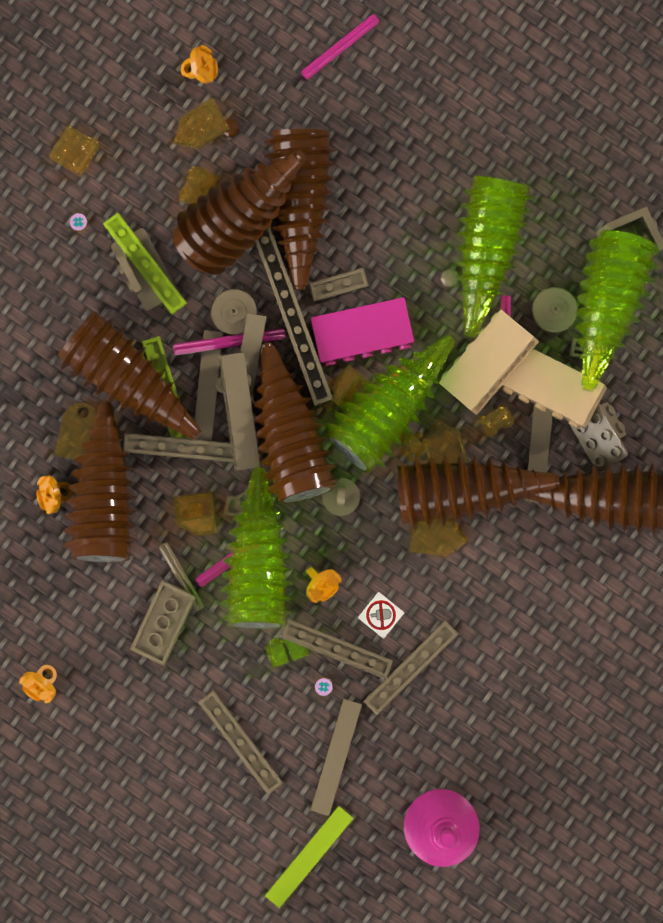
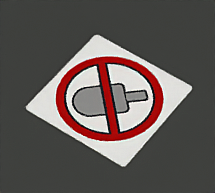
(381, 615)

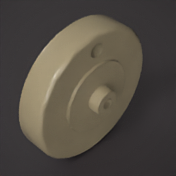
(231, 310)
(554, 310)

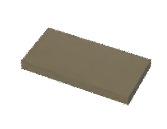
(163, 622)

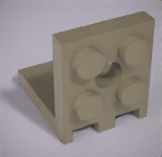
(642, 224)

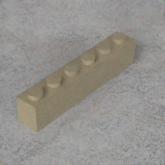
(239, 410)

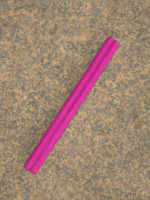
(223, 342)

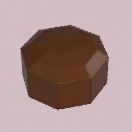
(234, 128)

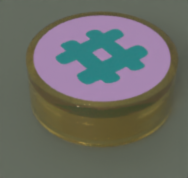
(78, 222)
(323, 686)

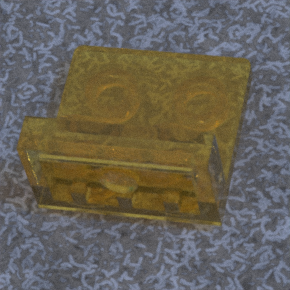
(74, 151)

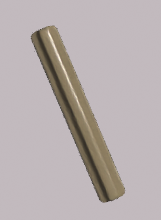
(180, 574)

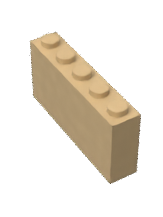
(488, 361)
(554, 389)

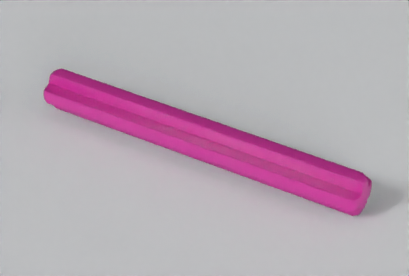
(340, 46)

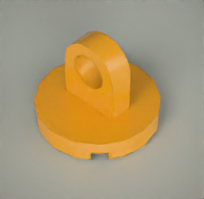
(202, 65)
(49, 494)
(322, 585)
(38, 686)

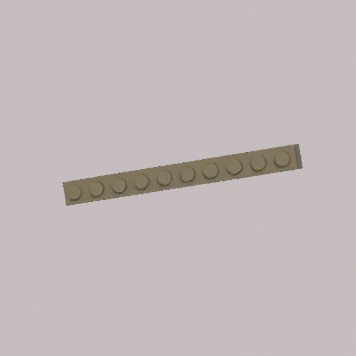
(293, 318)

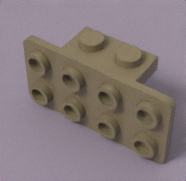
(135, 279)
(602, 437)

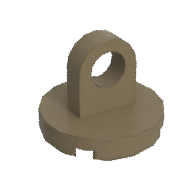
(343, 498)

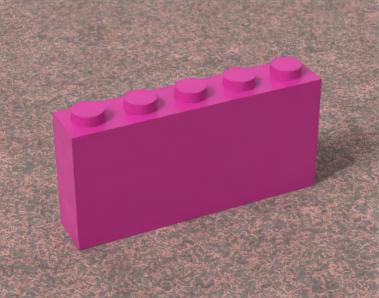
(362, 331)

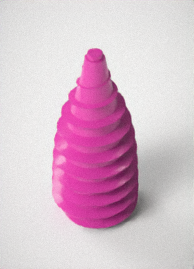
(441, 827)

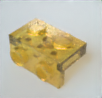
(197, 184)

